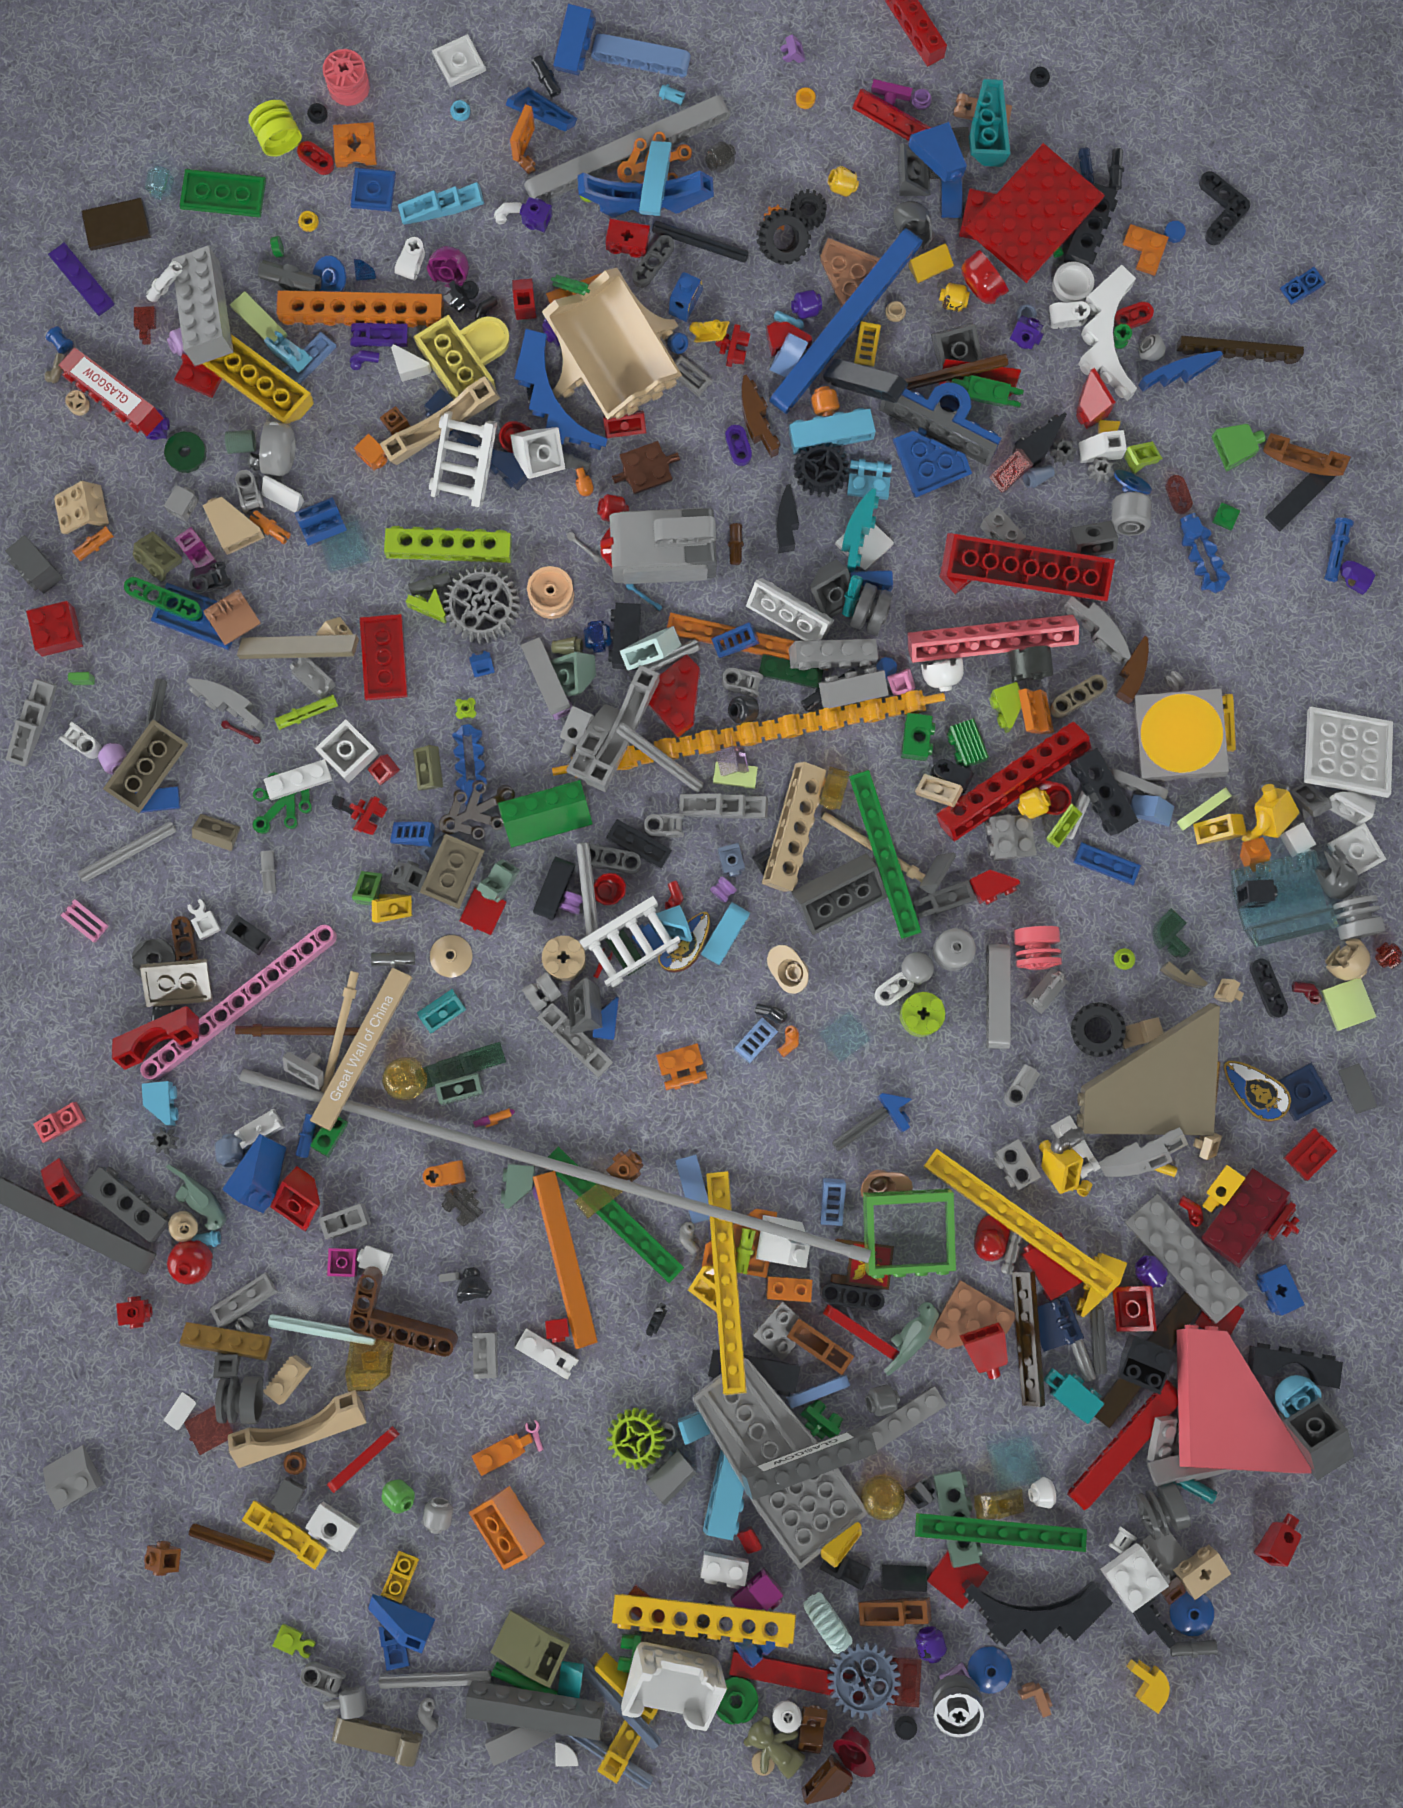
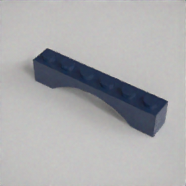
(501, 462)

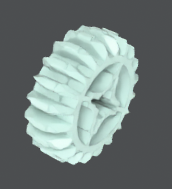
(827, 1623)

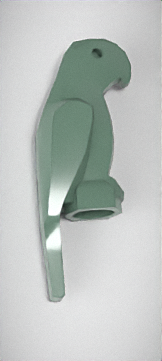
(200, 1200)
(913, 1336)

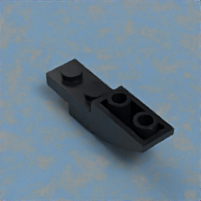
(1148, 1619)

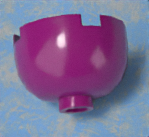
(448, 264)

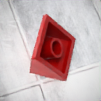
(1134, 1308)

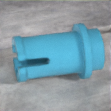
(671, 94)
(210, 1238)

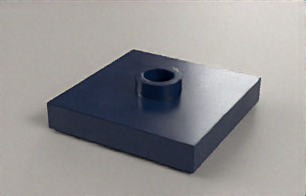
(1305, 1091)

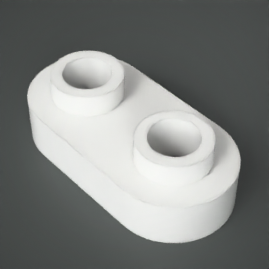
(893, 989)

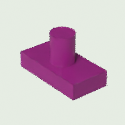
(891, 91)

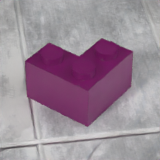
(758, 1593)

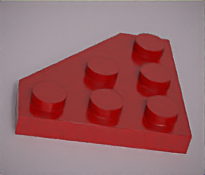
(677, 695)

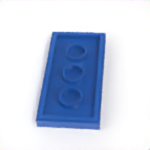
(199, 629)

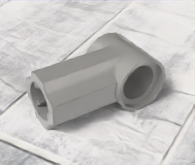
(1022, 1085)

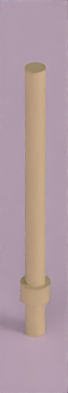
(912, 871)
(349, 993)

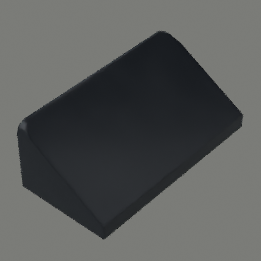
(904, 1578)

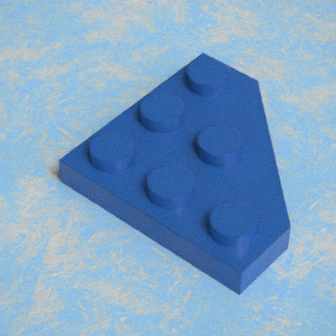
(929, 463)

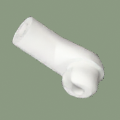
(506, 208)

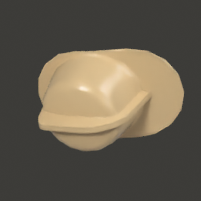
(788, 969)

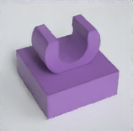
(795, 50)

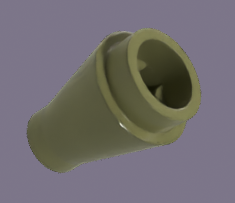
(567, 645)

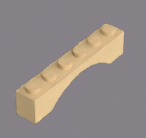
(415, 438)
(259, 1444)

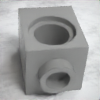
(181, 502)

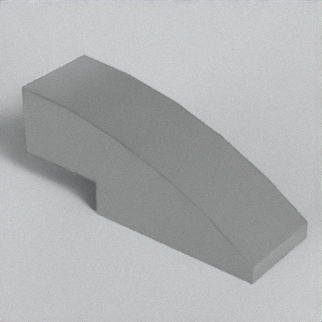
(513, 1743)

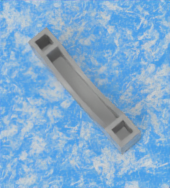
(615, 745)

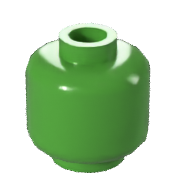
(398, 1496)

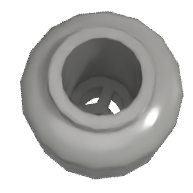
(437, 1515)

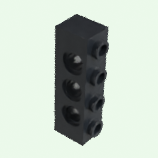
(1089, 236)
(1113, 797)

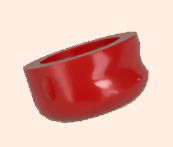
(983, 278)

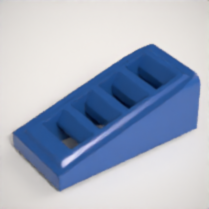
(880, 579)
(738, 647)
(426, 840)

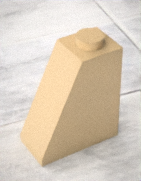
(231, 526)

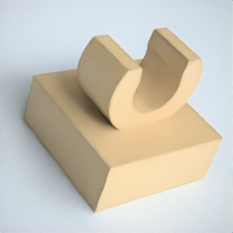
(1228, 991)
(1208, 1144)

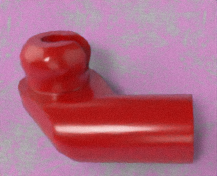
(676, 895)
(1194, 1211)

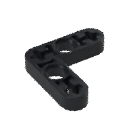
(1229, 204)

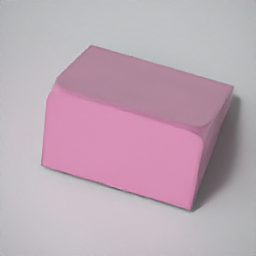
(901, 682)

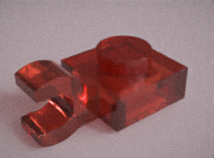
(144, 321)

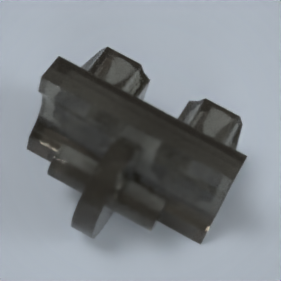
(464, 1202)

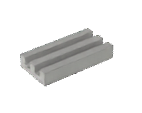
(702, 387)

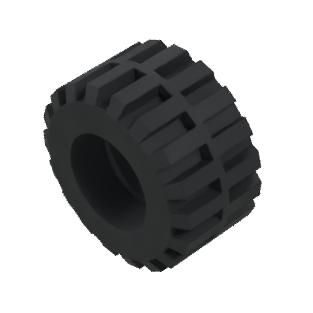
(800, 239)
(1098, 1010)

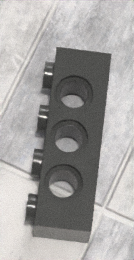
(98, 1188)

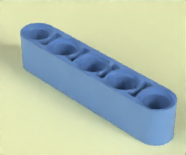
(641, 54)

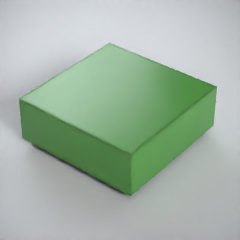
(81, 678)

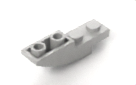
(1107, 633)
(220, 697)
(592, 741)
(1137, 1160)

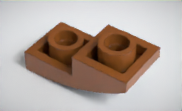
(394, 421)

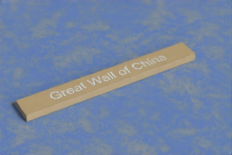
(361, 1049)

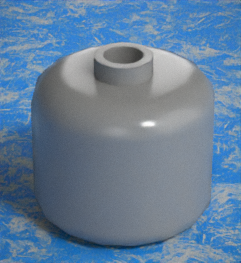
(1131, 513)
(953, 959)

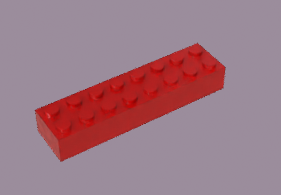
(1027, 567)

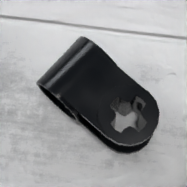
(213, 576)
(952, 773)

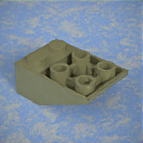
(531, 1648)

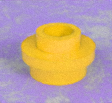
(308, 215)

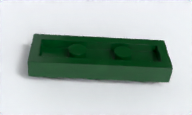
(780, 669)

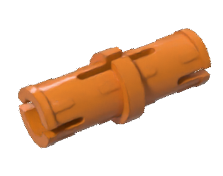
(270, 527)
(92, 543)

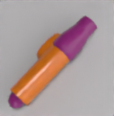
(490, 1120)

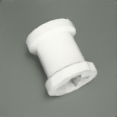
(1119, 1538)

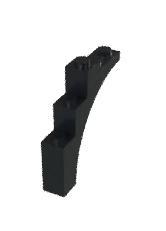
(1068, 1616)

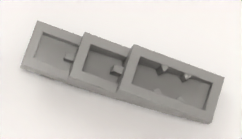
(31, 722)
(723, 806)
(1169, 1470)

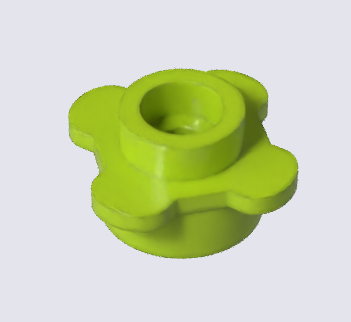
(470, 712)

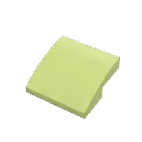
(1348, 1004)

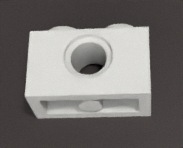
(345, 1527)

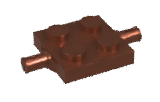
(645, 467)

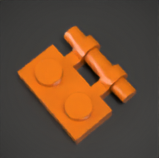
(679, 1060)

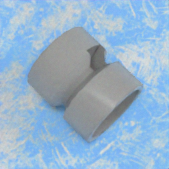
(548, 988)

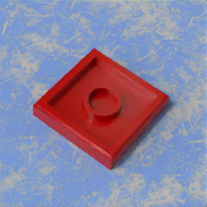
(949, 1579)

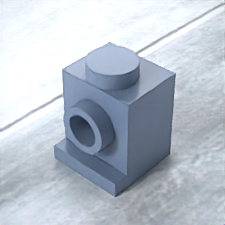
(731, 851)

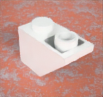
(1106, 444)

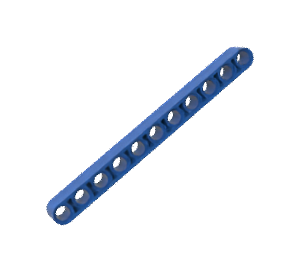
(846, 321)

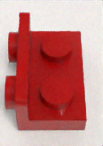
(197, 377)

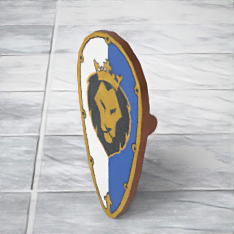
(688, 952)
(1258, 1091)

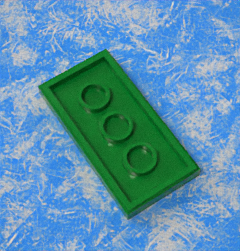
(222, 193)

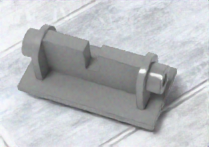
(1046, 990)

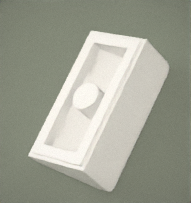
(281, 494)

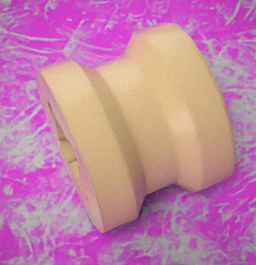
(73, 399)

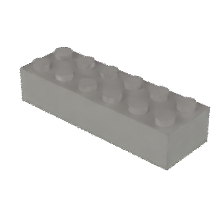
(202, 306)

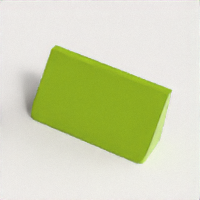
(1064, 826)

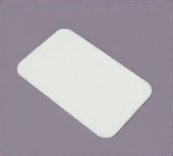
(180, 1411)

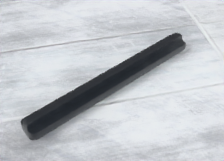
(700, 241)

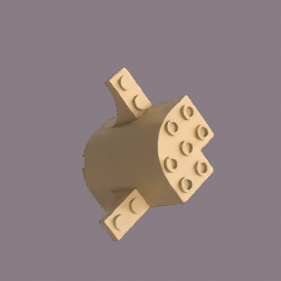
(612, 346)

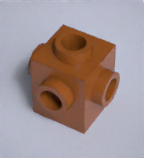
(626, 1165)
(162, 1558)

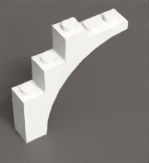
(1099, 332)

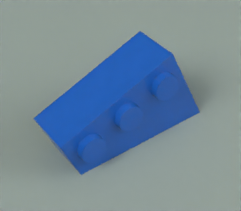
(574, 40)

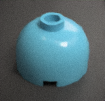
(1295, 1394)

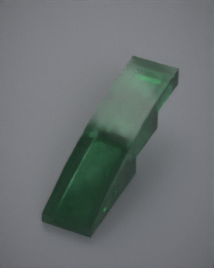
(464, 1064)

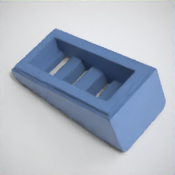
(827, 1182)

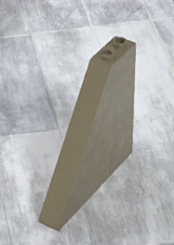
(1160, 1084)

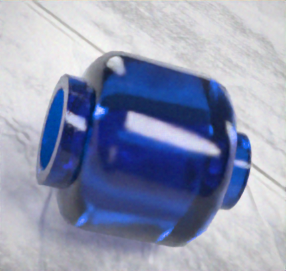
(597, 636)

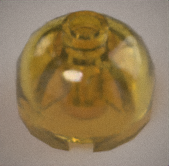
(404, 1078)
(883, 1497)

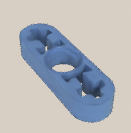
(817, 1392)

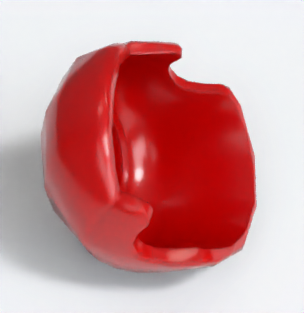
(609, 889)

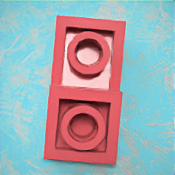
(59, 1122)

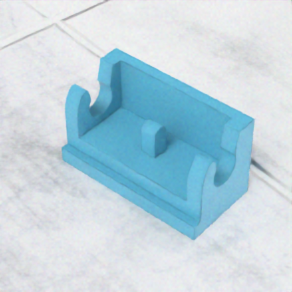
(288, 352)

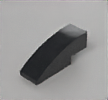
(786, 522)

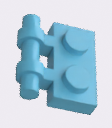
(861, 484)

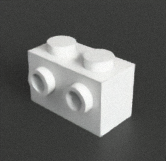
(724, 1569)

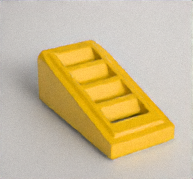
(871, 327)
(840, 1546)

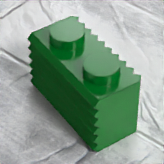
(967, 743)

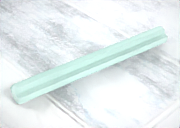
(318, 1329)

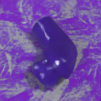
(362, 356)

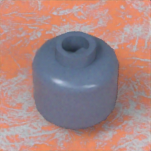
(229, 1151)

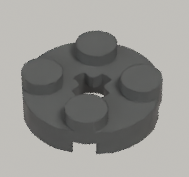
(152, 947)

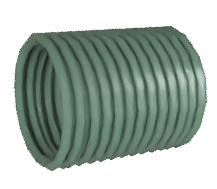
(240, 441)

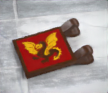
(856, 1271)

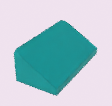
(441, 1011)
(570, 1679)

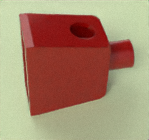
(987, 1349)
(1279, 1542)

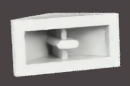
(409, 365)

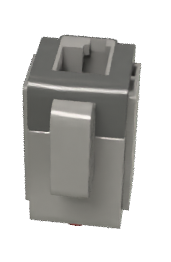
(661, 545)

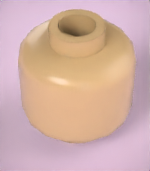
(181, 1219)

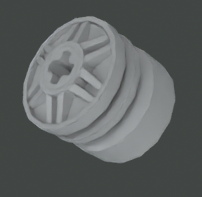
(1358, 917)

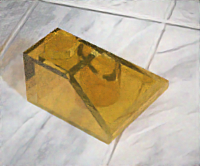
(368, 1365)

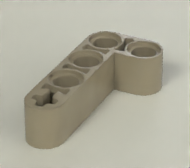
(379, 1739)

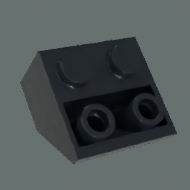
(1145, 1363)

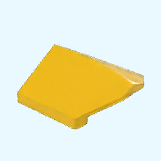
(704, 1287)

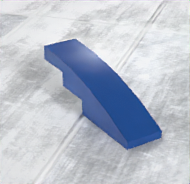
(1185, 368)

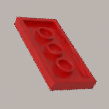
(383, 657)

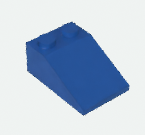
(257, 1175)

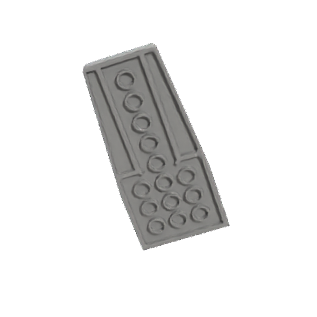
(761, 1428)

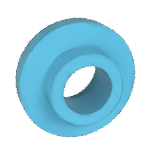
(460, 105)

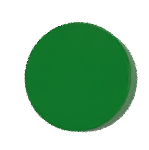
(277, 246)

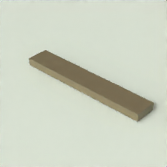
(298, 646)

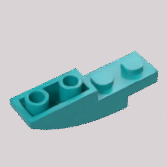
(858, 527)

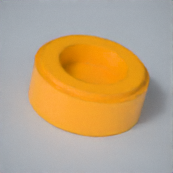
(805, 98)

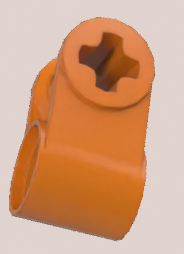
(449, 1174)

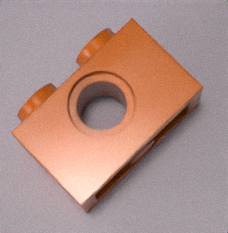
(789, 1289)

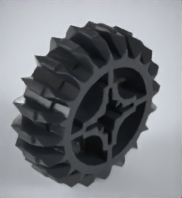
(814, 466)

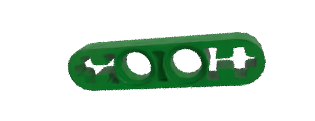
(161, 601)

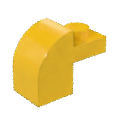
(1155, 1688)

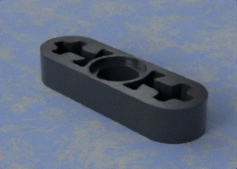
(1277, 990)

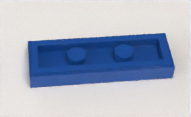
(1107, 863)

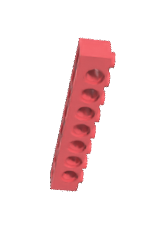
(992, 638)

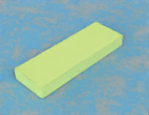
(256, 317)

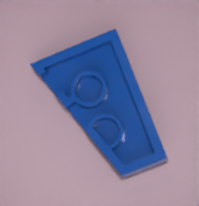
(542, 109)

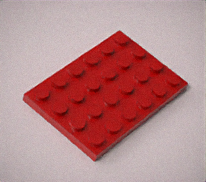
(1034, 213)

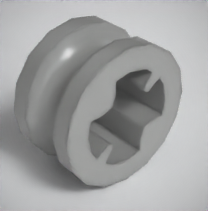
(1174, 681)

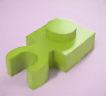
(290, 1639)

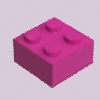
(342, 1262)

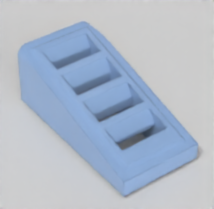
(743, 1053)

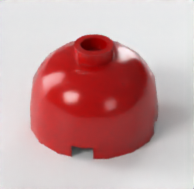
(189, 1262)

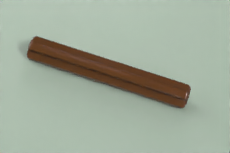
(231, 1543)

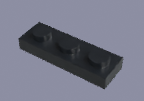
(639, 843)

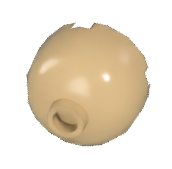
(1350, 961)

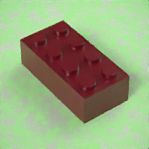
(1246, 1218)

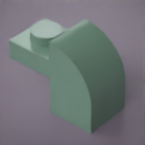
(498, 881)

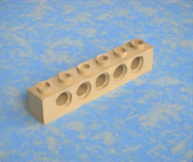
(785, 833)

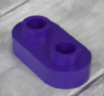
(738, 446)

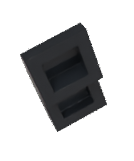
(848, 1571)

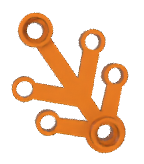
(635, 169)

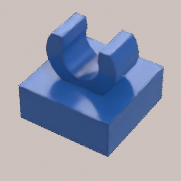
(481, 664)

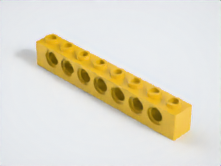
(624, 1604)

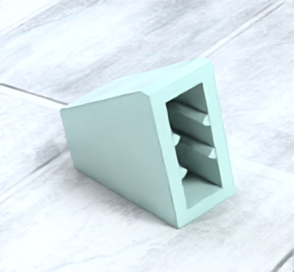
(651, 648)

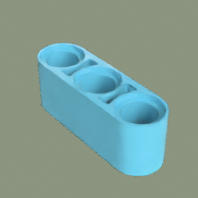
(725, 933)

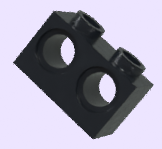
(1256, 893)

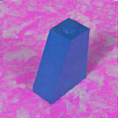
(939, 151)

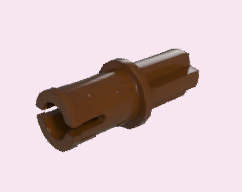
(735, 543)

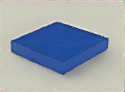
(373, 189)

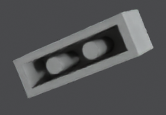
(853, 687)

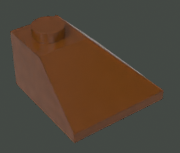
(827, 1782)

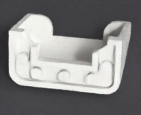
(674, 1682)

